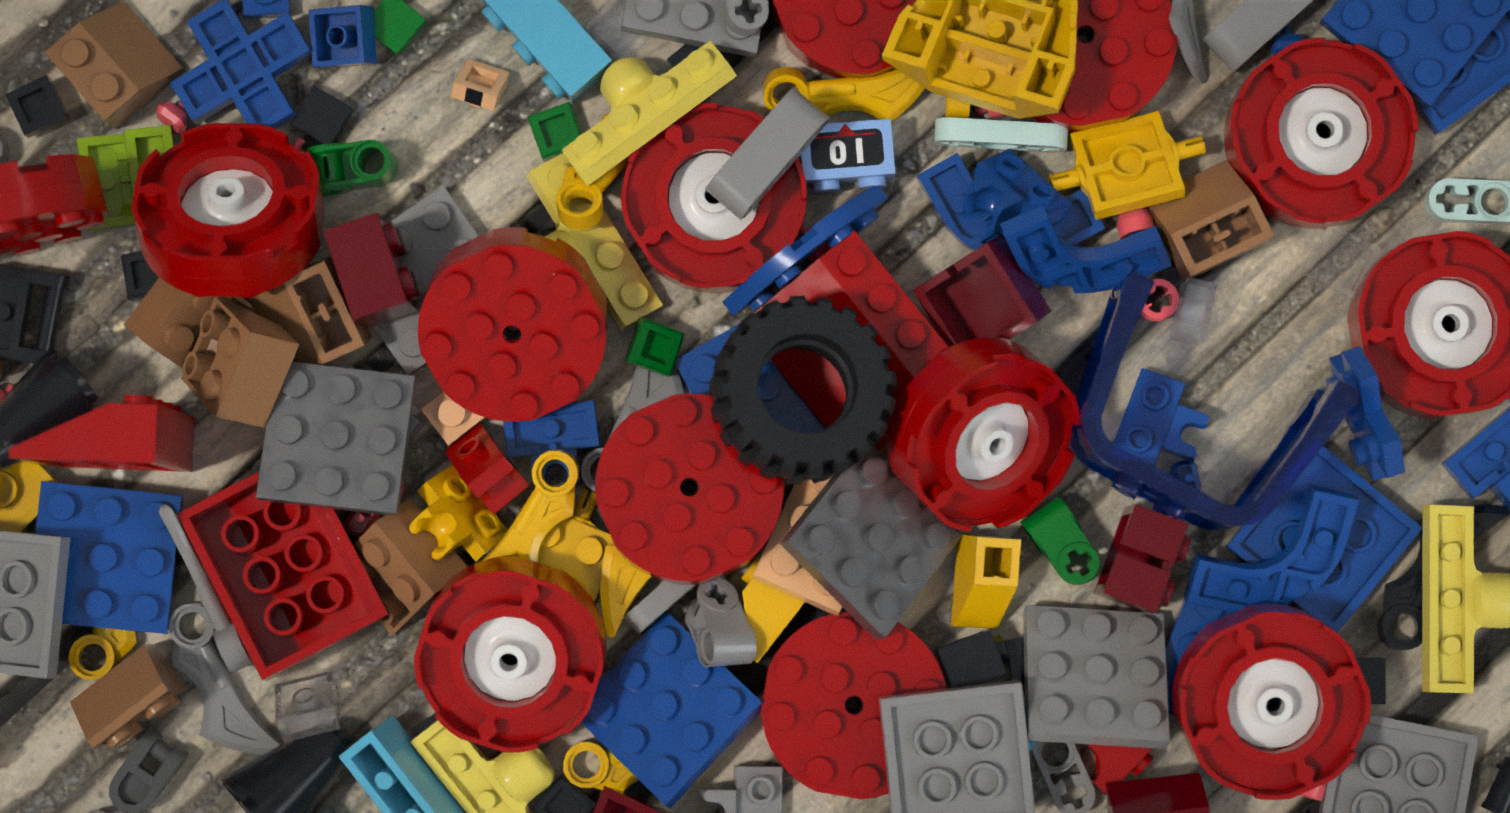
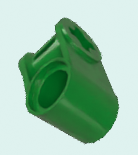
(343, 166)
(1058, 534)

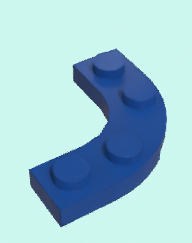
(946, 189)
(783, 266)
(1087, 270)
(1290, 574)

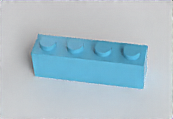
(553, 40)
(396, 773)

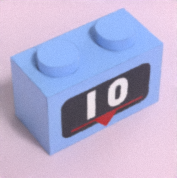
(850, 154)

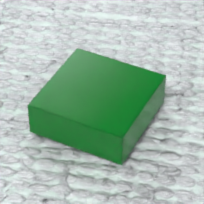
(396, 25)
(554, 129)
(654, 347)

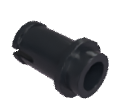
(1499, 794)

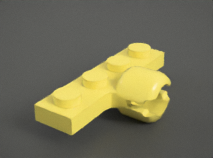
(644, 106)
(613, 265)
(1455, 599)
(482, 782)

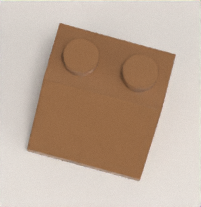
(114, 62)

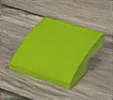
(117, 164)

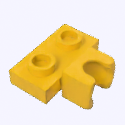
(456, 517)

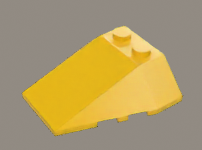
(989, 52)

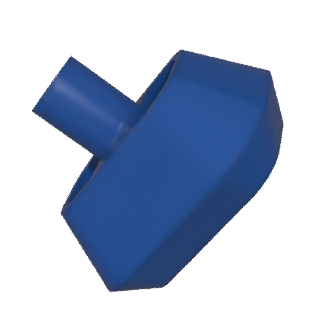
(1283, 40)
(1187, 473)

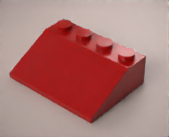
(857, 280)
(117, 436)
(281, 574)

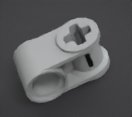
(720, 626)

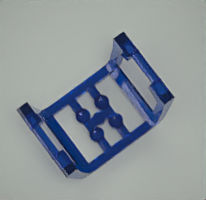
(1135, 478)

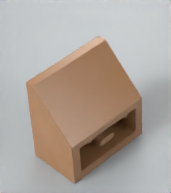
(1211, 222)
(314, 314)
(172, 318)
(238, 363)
(403, 566)
(126, 697)

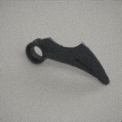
(1405, 592)

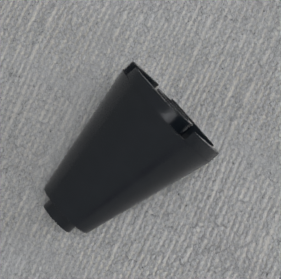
(41, 401)
(289, 776)

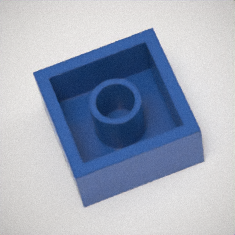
(342, 36)

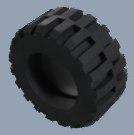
(836, 338)

